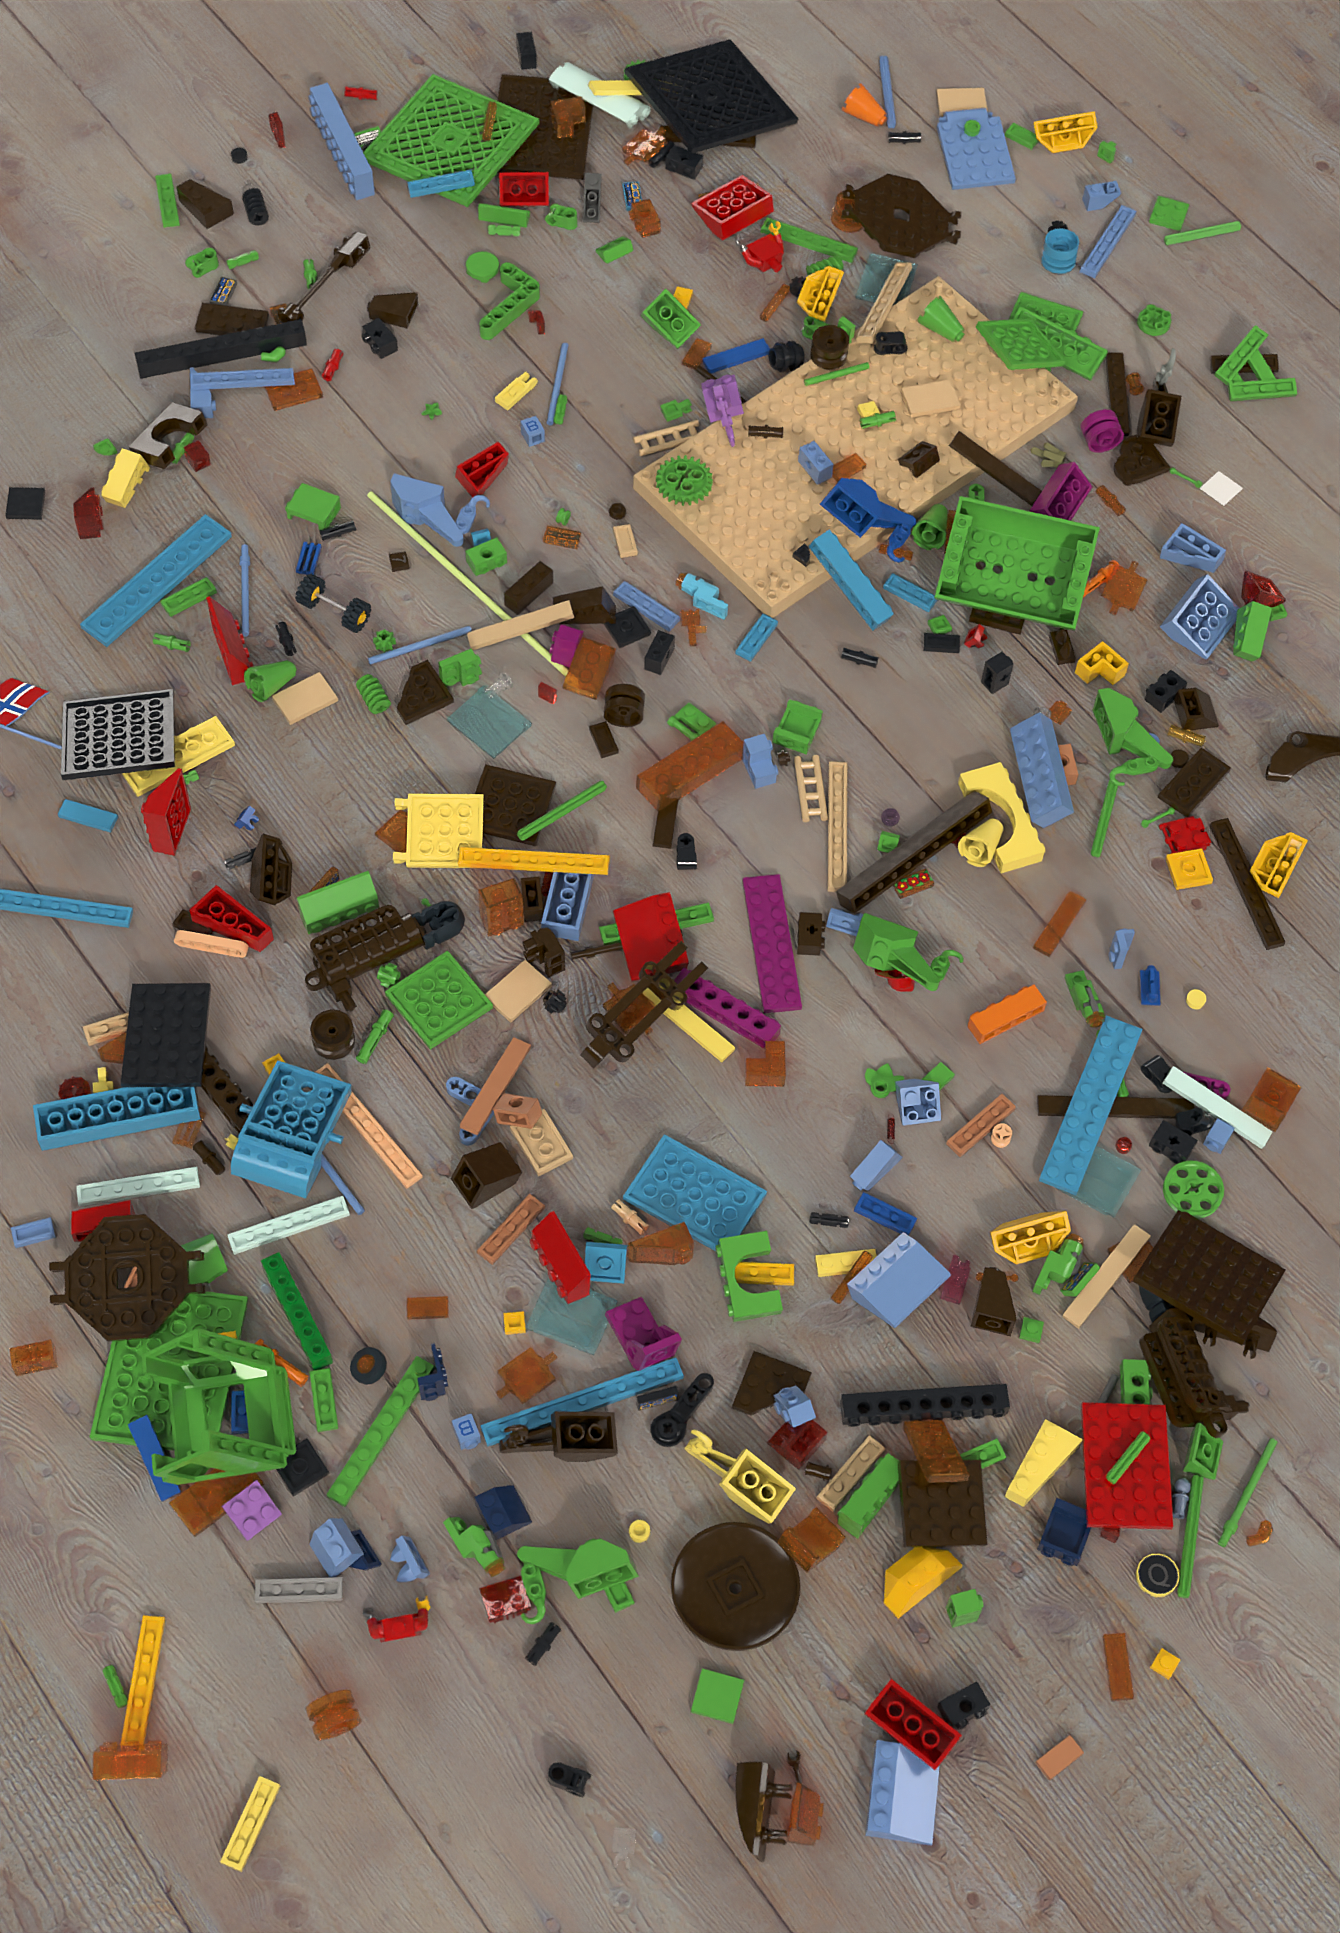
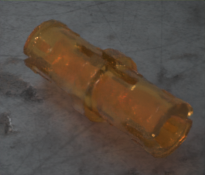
(1110, 500)

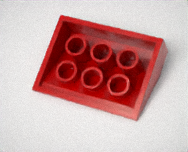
(733, 206)
(229, 641)
(167, 813)
(649, 933)

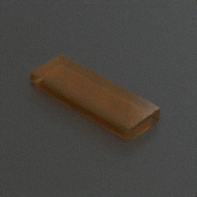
(1118, 1667)

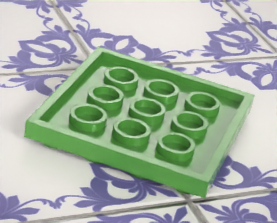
(1020, 344)
(439, 1000)

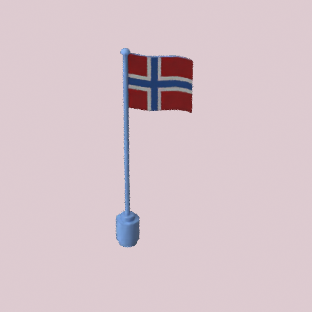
(15, 701)

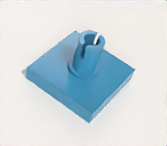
(606, 1262)

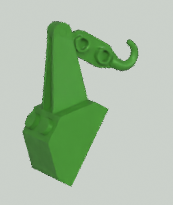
(1120, 730)
(891, 947)
(586, 1570)

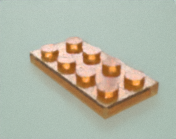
(935, 1451)
(202, 1502)

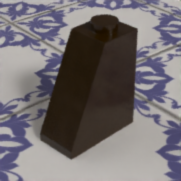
(393, 308)

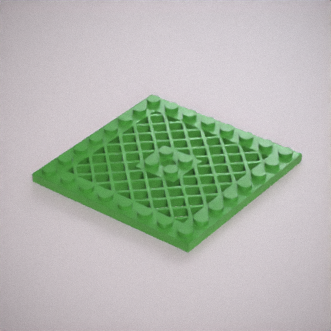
(436, 88)

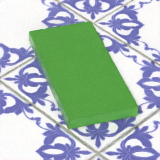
(1055, 312)

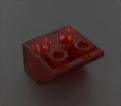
(88, 515)
(799, 1442)

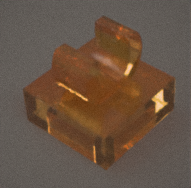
(1059, 712)

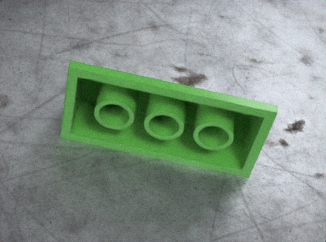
(338, 902)

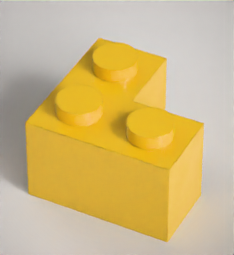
(1101, 661)

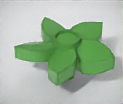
(432, 410)

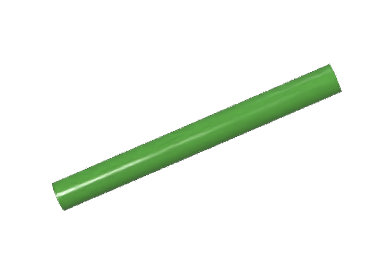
(835, 374)

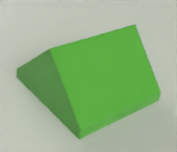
(1203, 1453)

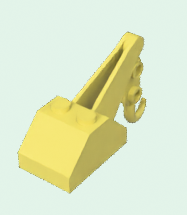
(748, 1480)

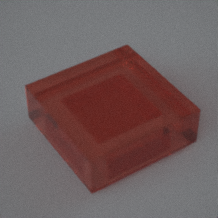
(547, 693)

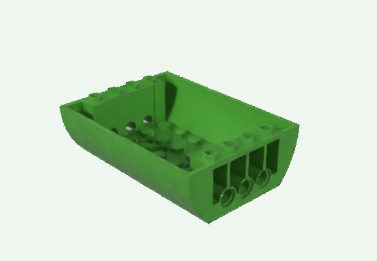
(1021, 545)

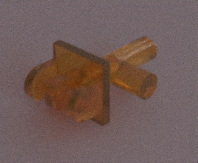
(690, 619)

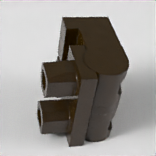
(545, 948)

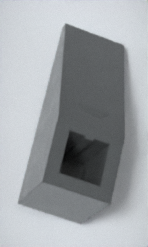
(592, 197)

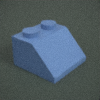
(335, 1546)

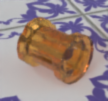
(1134, 382)

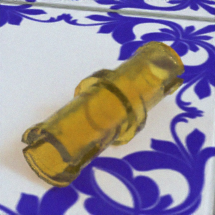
(1186, 736)

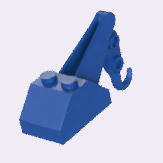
(859, 509)

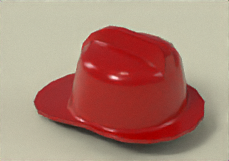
(897, 980)

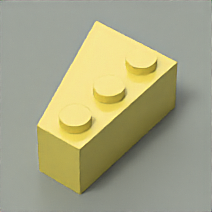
(124, 477)

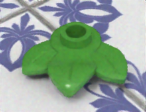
(883, 1079)

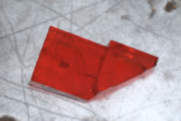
(536, 316)

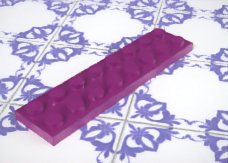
(771, 944)

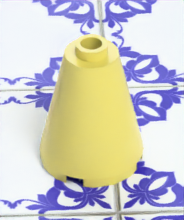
(981, 843)

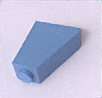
(875, 1166)

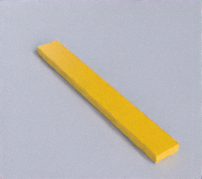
(534, 861)

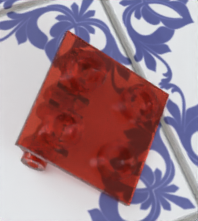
(505, 1599)

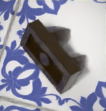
(1062, 647)

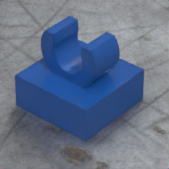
(245, 817)

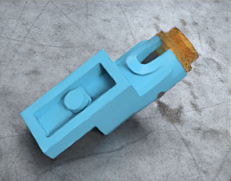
(704, 594)

